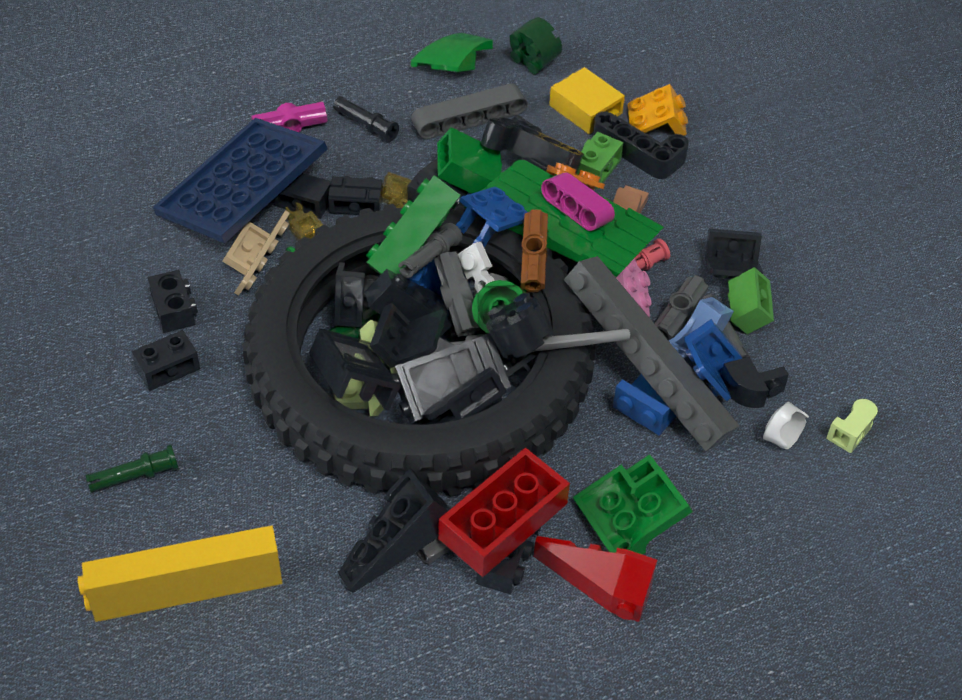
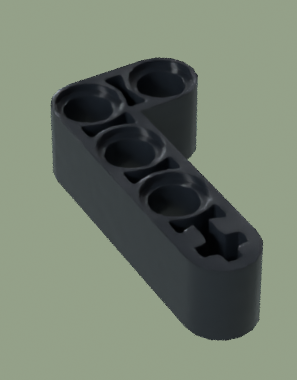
(515, 137)
(642, 150)

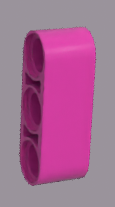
(577, 201)

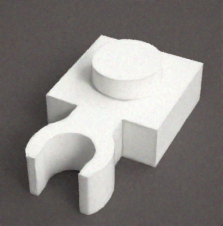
(475, 264)

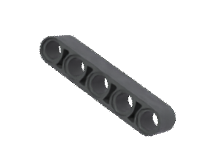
(469, 110)

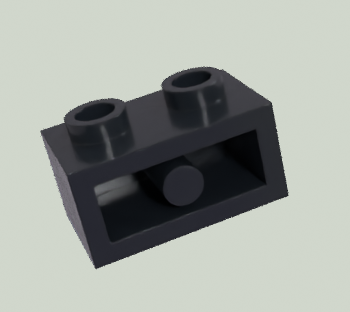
(166, 360)

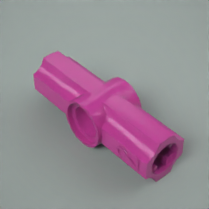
(295, 117)

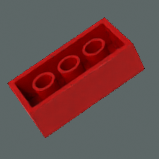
(503, 511)

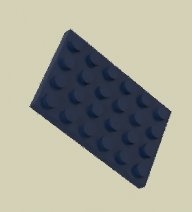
(240, 179)

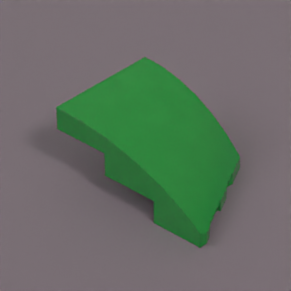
(452, 52)

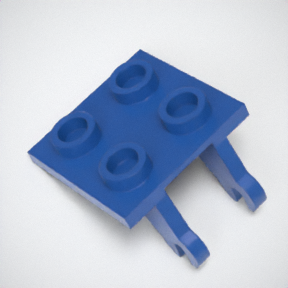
(494, 207)

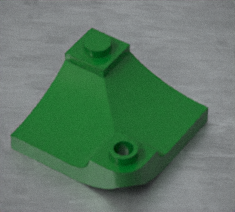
(632, 505)

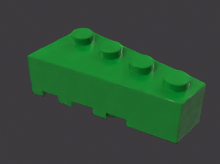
(415, 225)

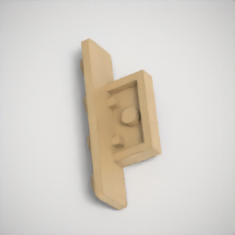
(249, 250)

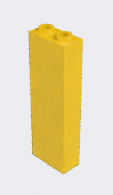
(180, 573)

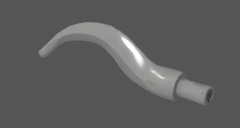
(565, 341)

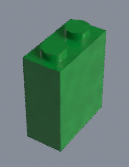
(466, 161)

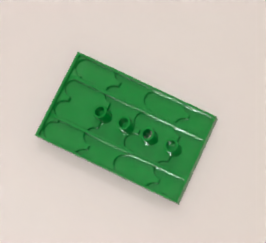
(613, 243)

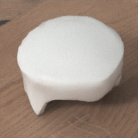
(785, 426)

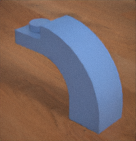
(705, 310)

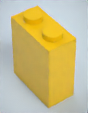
(583, 97)

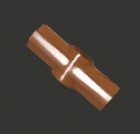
(534, 263)

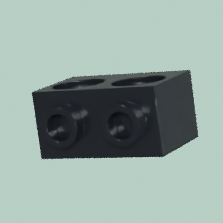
(172, 300)

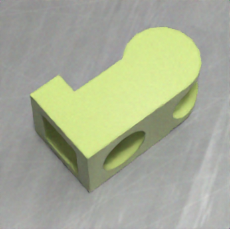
(853, 429)

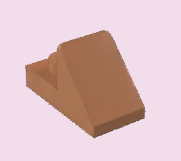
(631, 198)

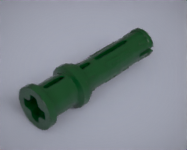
(147, 465)

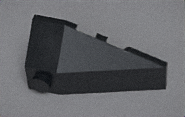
(400, 530)

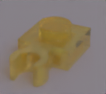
(395, 189)
(303, 223)

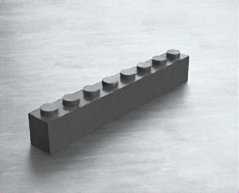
(652, 353)

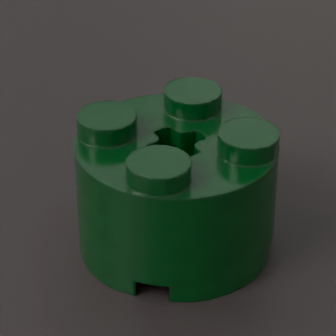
(535, 44)

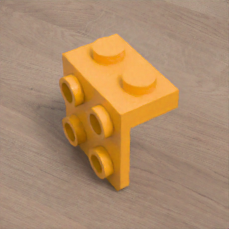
(658, 109)

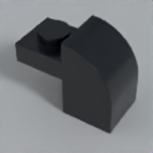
(749, 386)

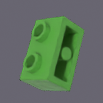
(601, 156)
(750, 301)

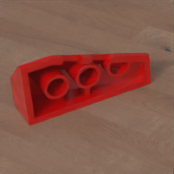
(613, 580)

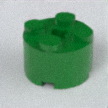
(491, 296)

